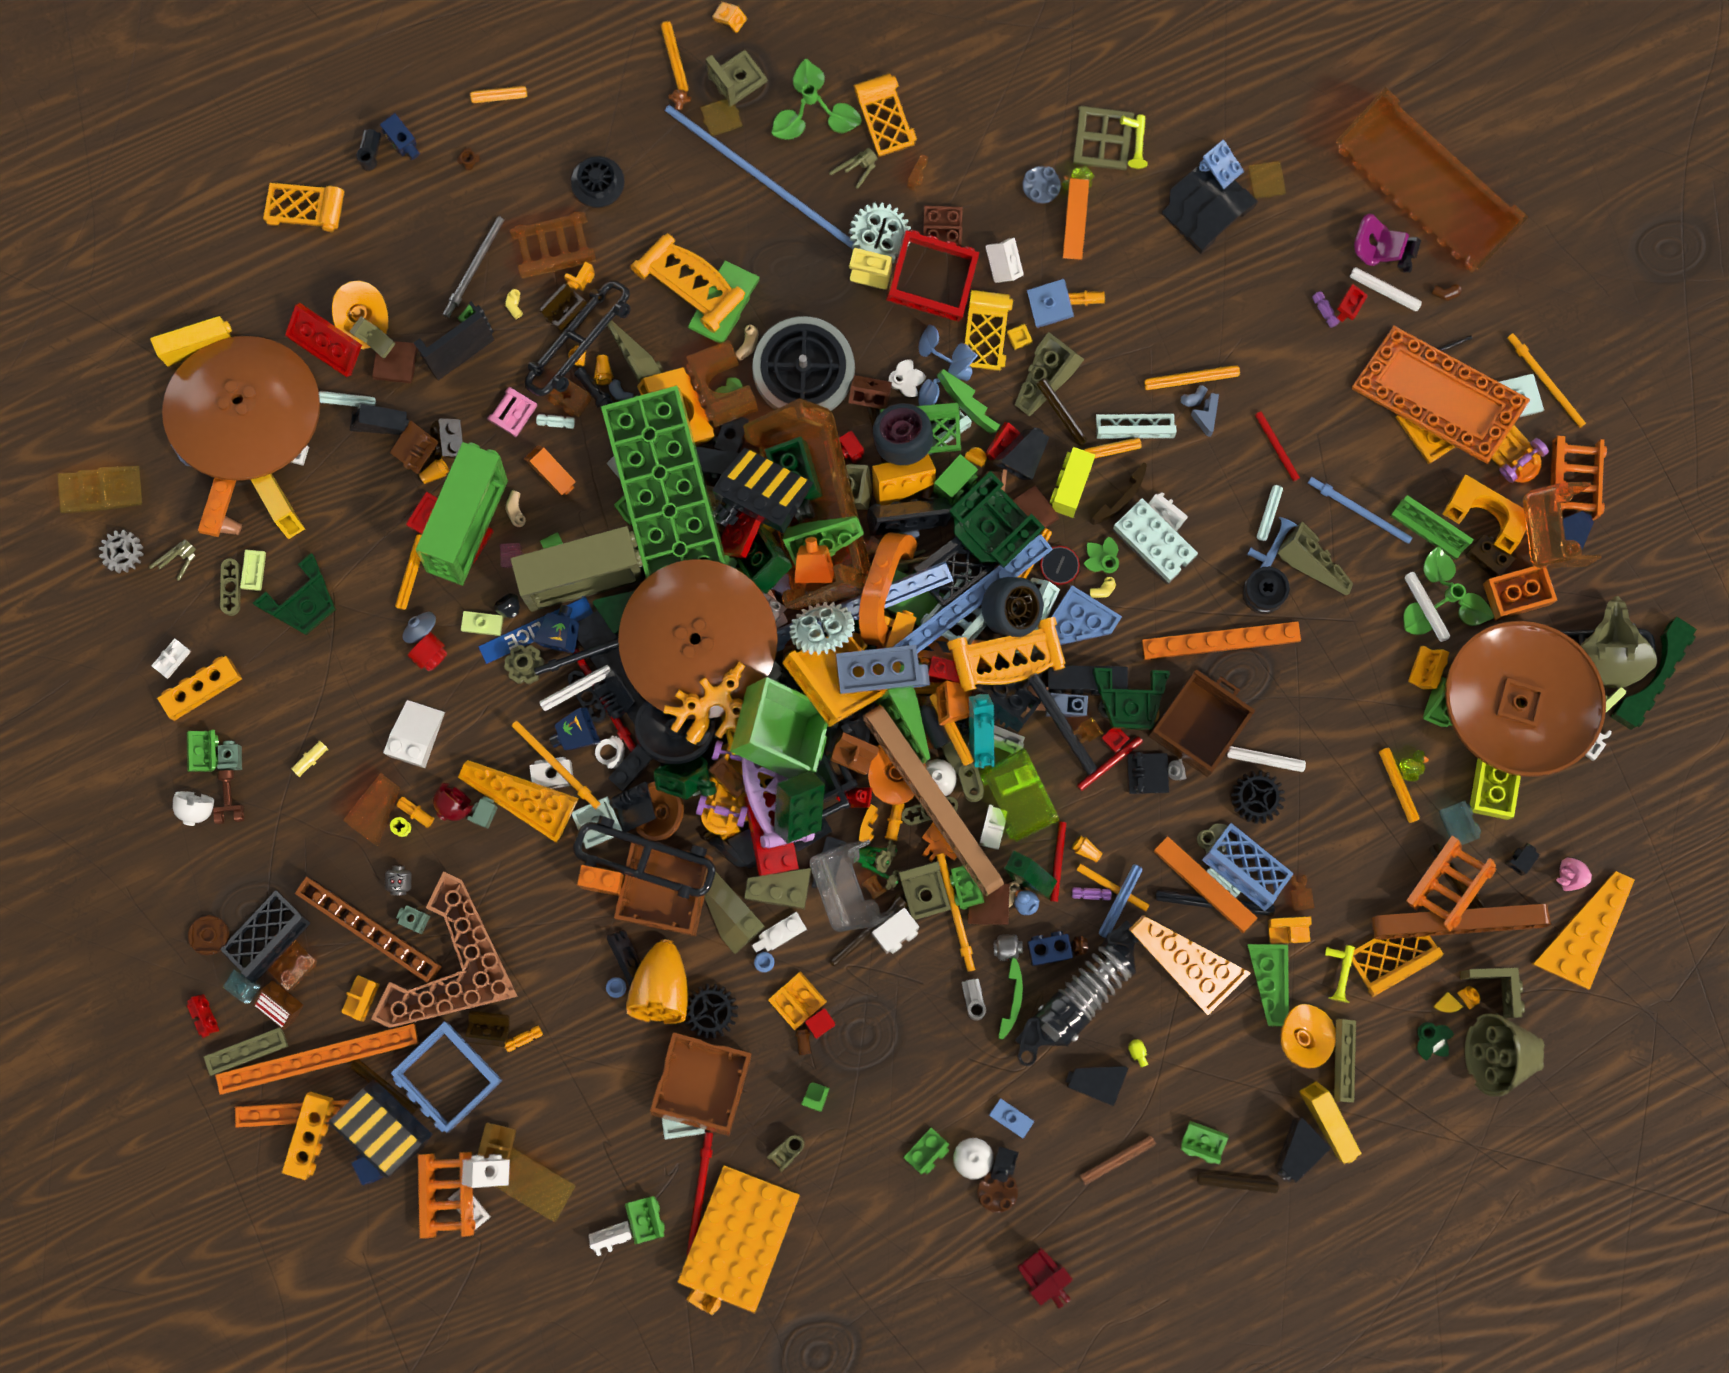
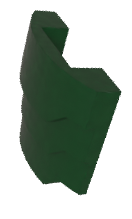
(993, 523)

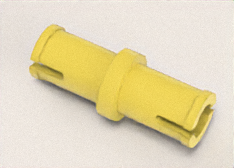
(309, 758)

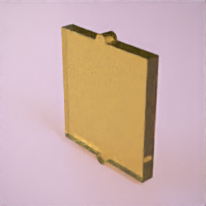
(721, 117)
(1267, 179)

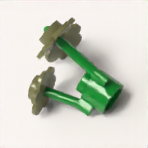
(883, 861)

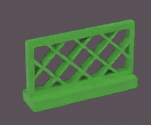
(944, 412)
(1431, 527)

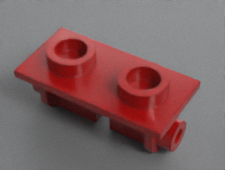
(859, 797)
(199, 1007)

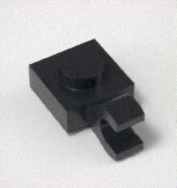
(1410, 251)

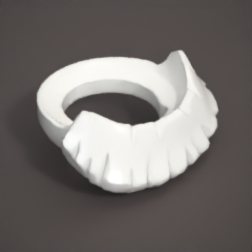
(615, 761)

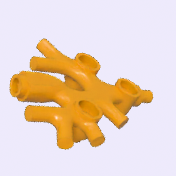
(713, 696)

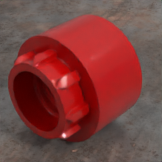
(428, 652)

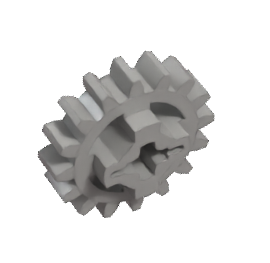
(116, 559)

